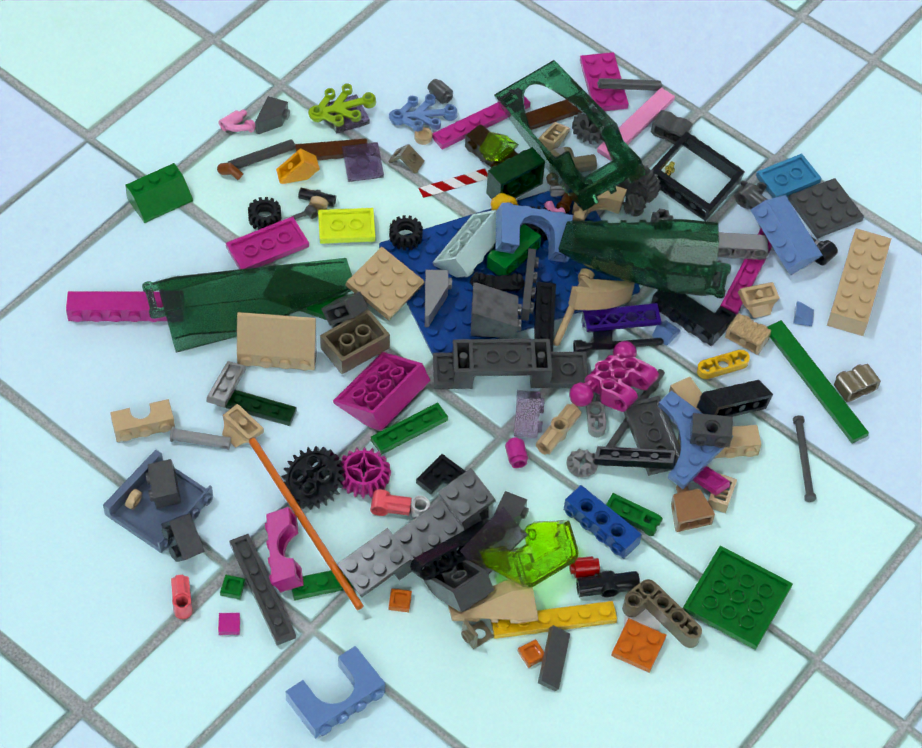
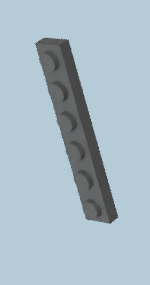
(262, 589)

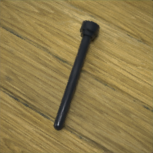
(582, 346)

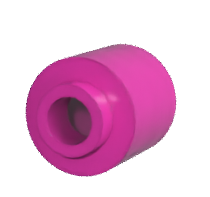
(516, 452)

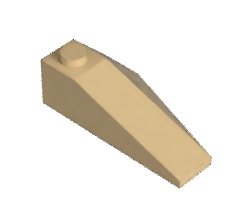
(506, 602)

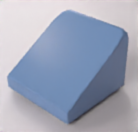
(803, 314)
(666, 332)

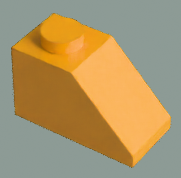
(298, 167)

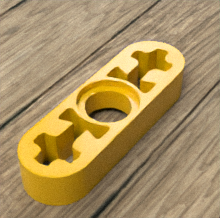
(717, 370)

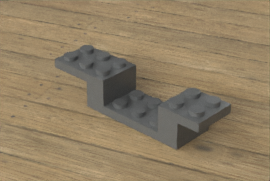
(508, 358)
(393, 553)

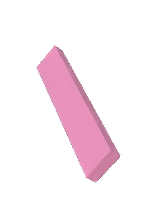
(641, 118)

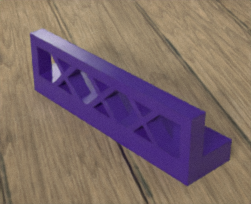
(621, 317)

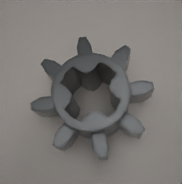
(634, 205)
(660, 214)

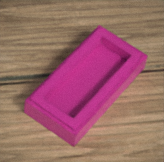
(712, 481)

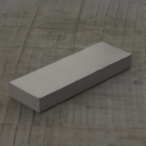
(226, 384)

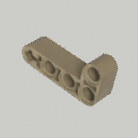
(686, 631)

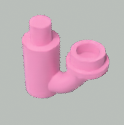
(230, 122)

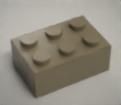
(355, 341)

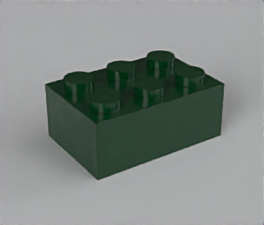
(516, 174)

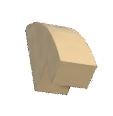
(600, 294)

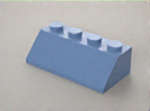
(786, 233)

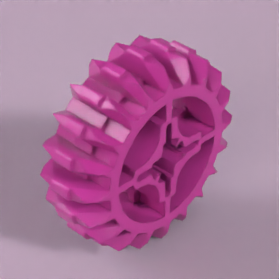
(376, 472)

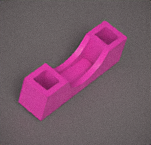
(281, 528)

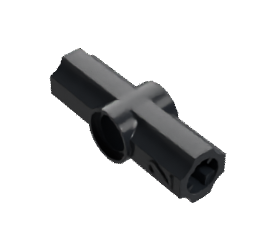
(607, 583)

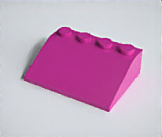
(383, 390)

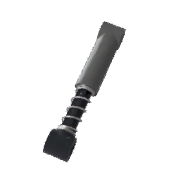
(750, 196)

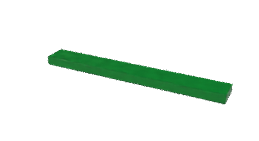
(817, 382)

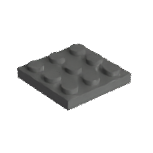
(826, 208)

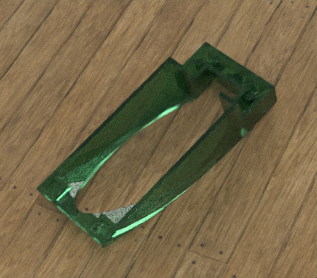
(581, 189)

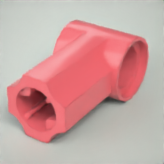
(385, 503)
(181, 596)

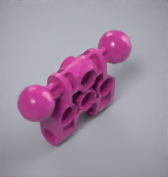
(614, 379)

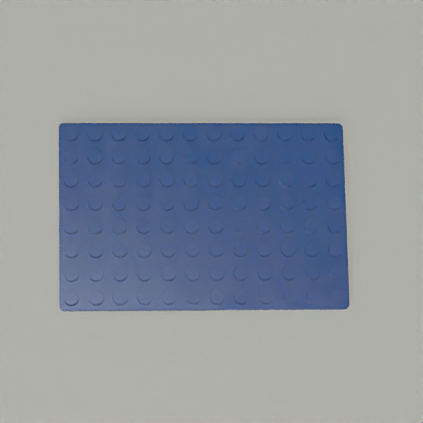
(454, 316)

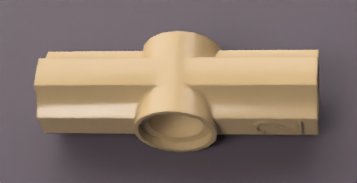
(558, 429)

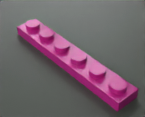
(458, 130)

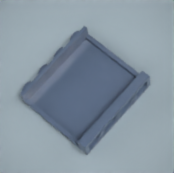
(146, 518)

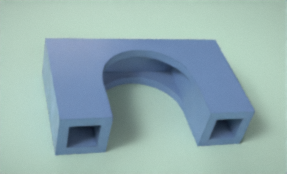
(511, 216)
(322, 716)

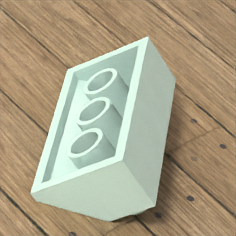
(469, 245)

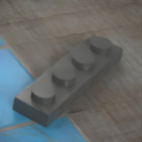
(529, 291)

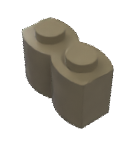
(857, 382)

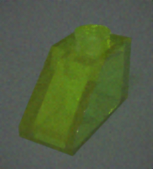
(497, 146)

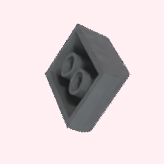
(461, 585)

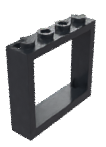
(684, 195)

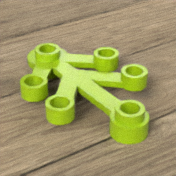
(321, 112)

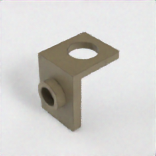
(409, 157)
(470, 635)

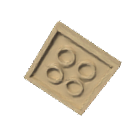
(385, 283)

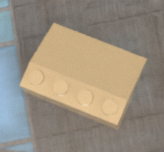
(276, 341)

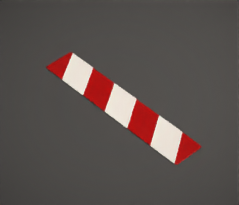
(453, 183)

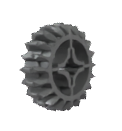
(646, 186)

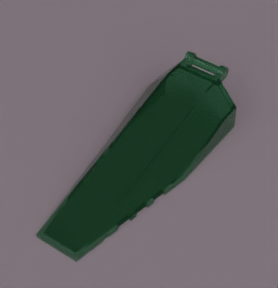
(206, 305)

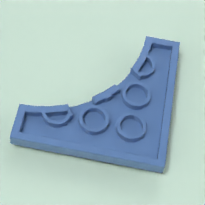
(692, 457)

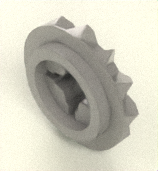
(587, 468)

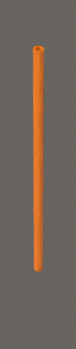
(306, 524)

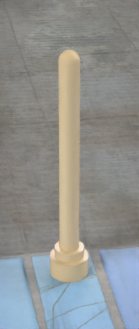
(586, 274)

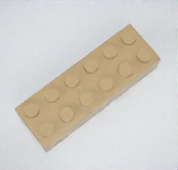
(859, 282)

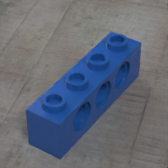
(582, 499)

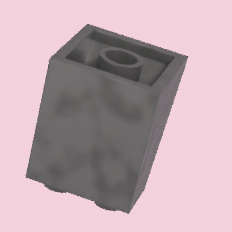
(494, 313)

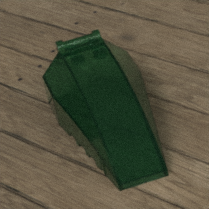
(658, 255)

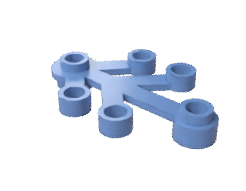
(422, 115)

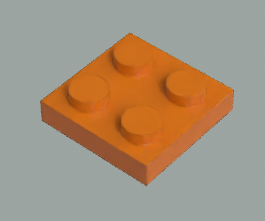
(638, 645)

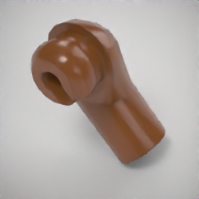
(229, 169)

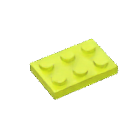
(346, 225)

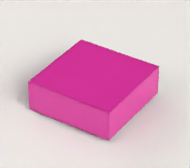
(229, 624)

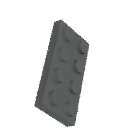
(651, 428)

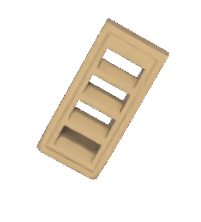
(552, 139)
(721, 505)

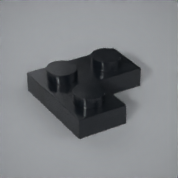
(438, 472)

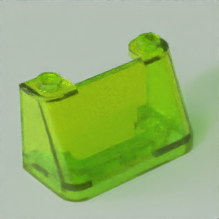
(547, 551)

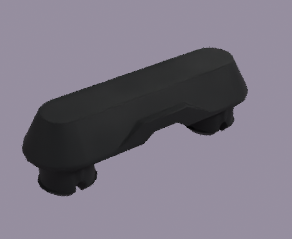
(503, 283)

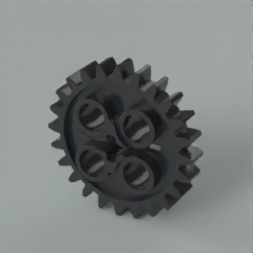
(323, 488)

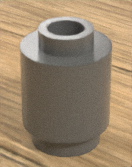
(440, 90)

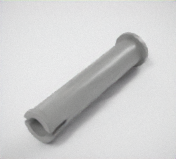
(200, 438)

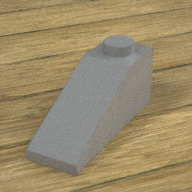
(436, 292)

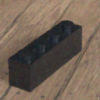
(690, 315)
(735, 399)

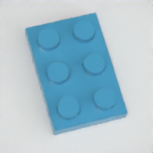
(789, 176)

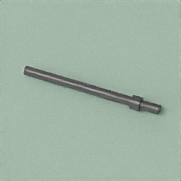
(624, 425)

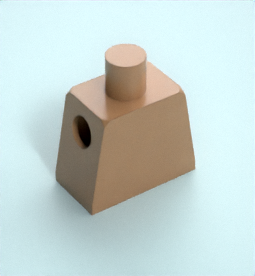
(690, 509)

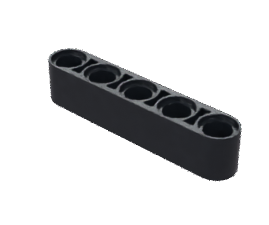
(447, 551)

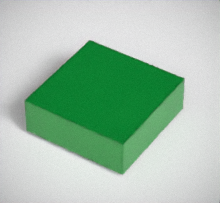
(232, 587)

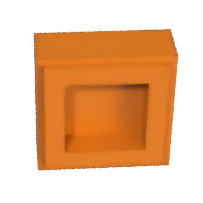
(400, 600)
(531, 653)

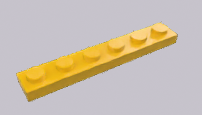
(563, 618)

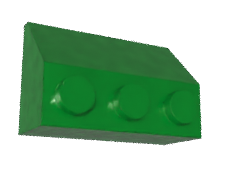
(158, 193)

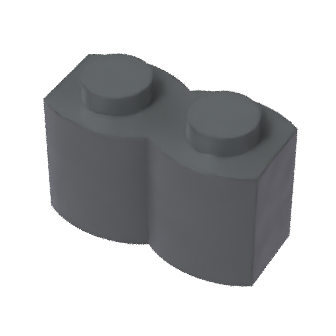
(670, 126)

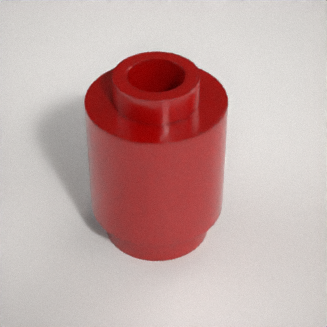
(585, 567)

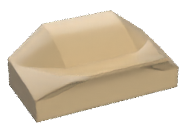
(759, 299)
(240, 426)

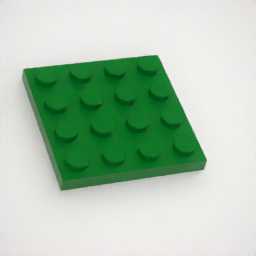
(737, 597)

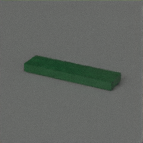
(263, 407)

